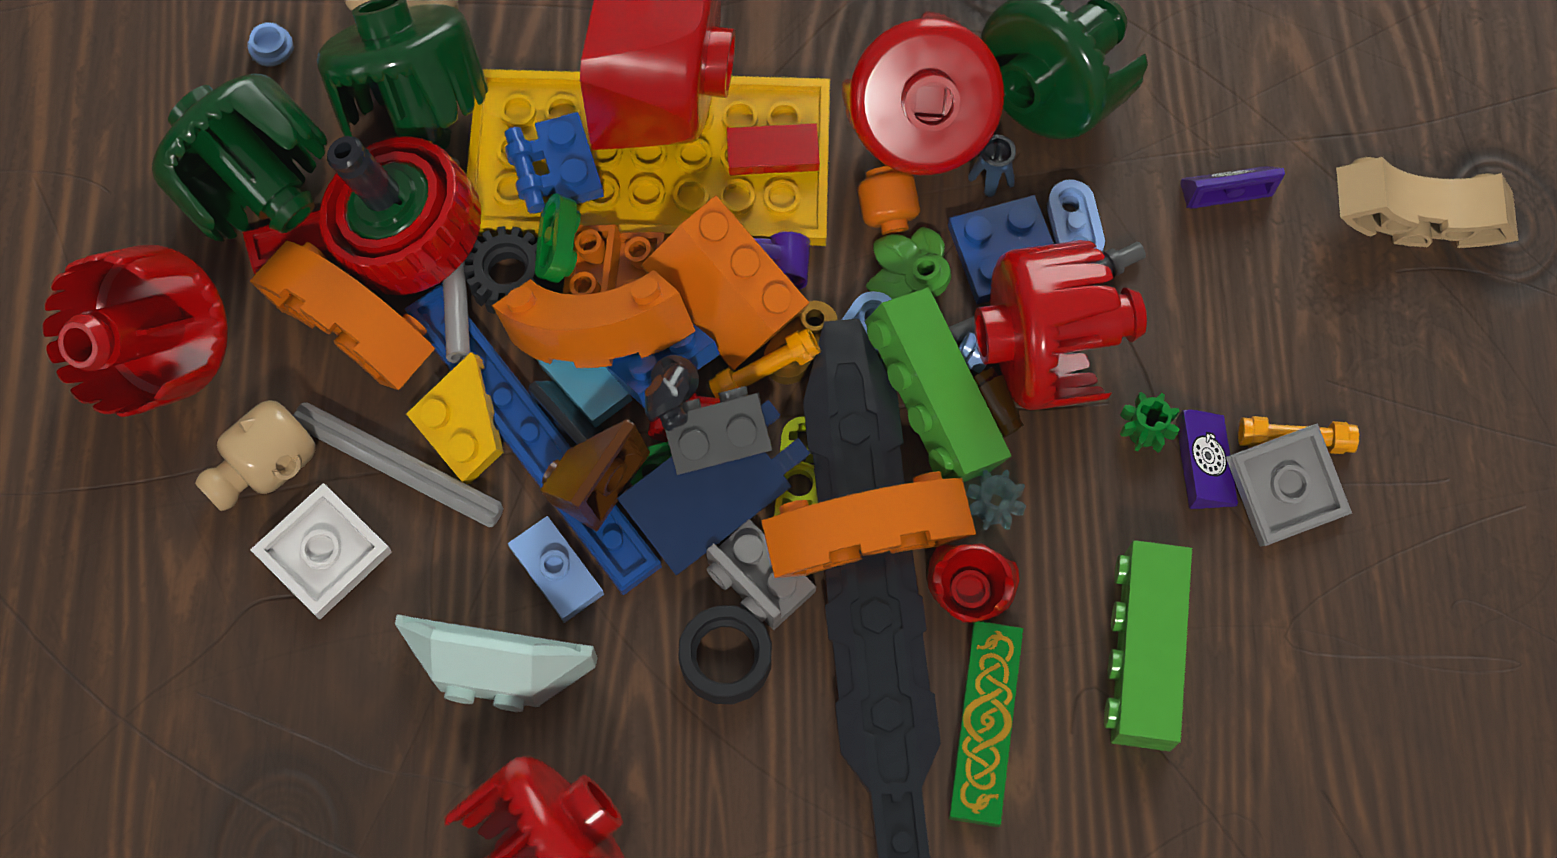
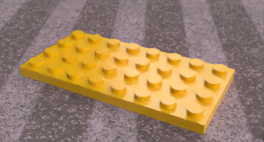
(656, 184)

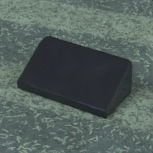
(562, 412)

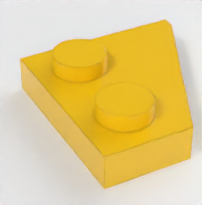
(459, 420)

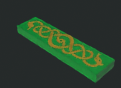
(986, 724)

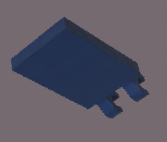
(704, 506)

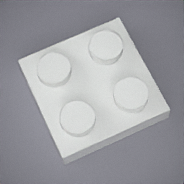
(321, 551)

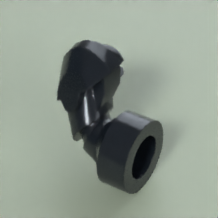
(670, 384)

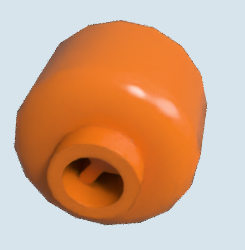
(888, 199)

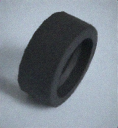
(725, 617)

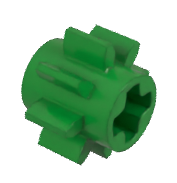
(1159, 412)

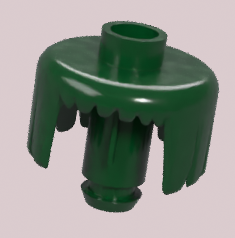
(412, 63)
(1056, 64)
(238, 151)

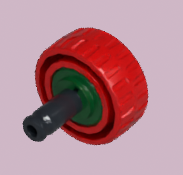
(398, 213)

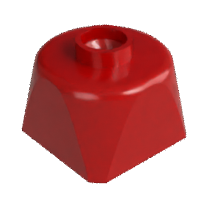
(653, 70)

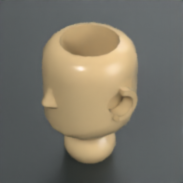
(259, 453)

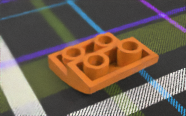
(609, 258)

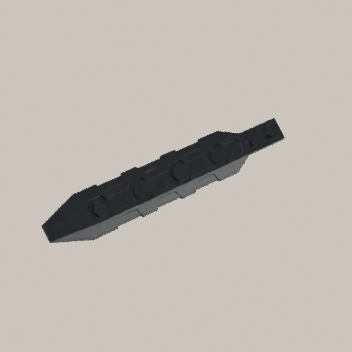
(873, 604)

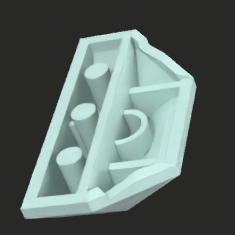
(494, 663)

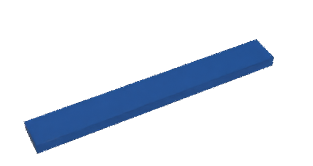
(537, 444)

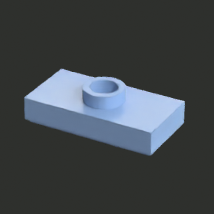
(556, 569)

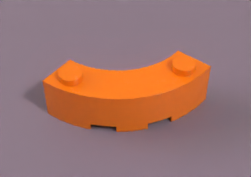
(324, 296)
(595, 326)
(873, 521)

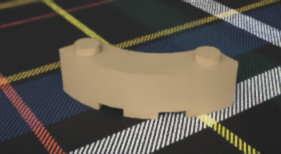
(1423, 208)

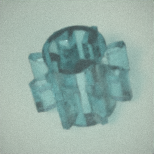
(1003, 487)

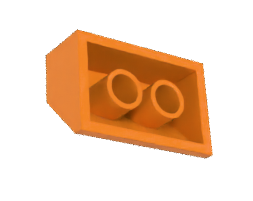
(727, 282)

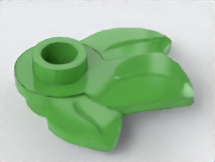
(906, 261)

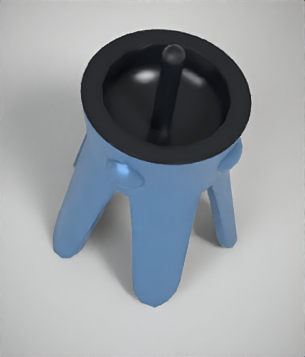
(995, 159)

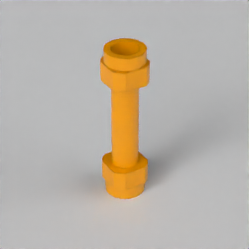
(800, 347)
(1338, 437)

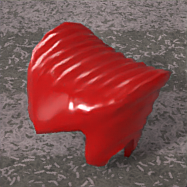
(972, 581)

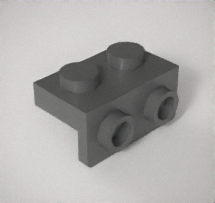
(719, 431)

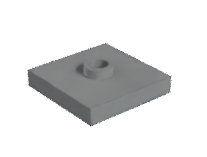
(1288, 485)

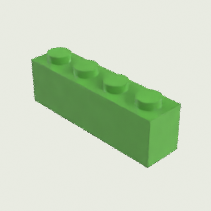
(936, 386)
(1150, 646)

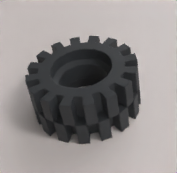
(493, 251)

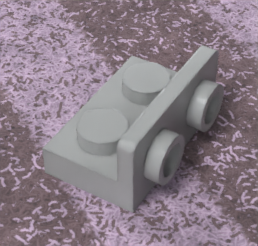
(747, 568)

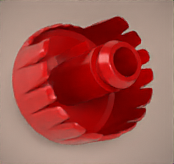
(925, 95)
(1049, 308)
(135, 328)
(541, 813)

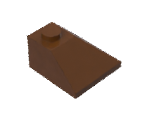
(595, 473)

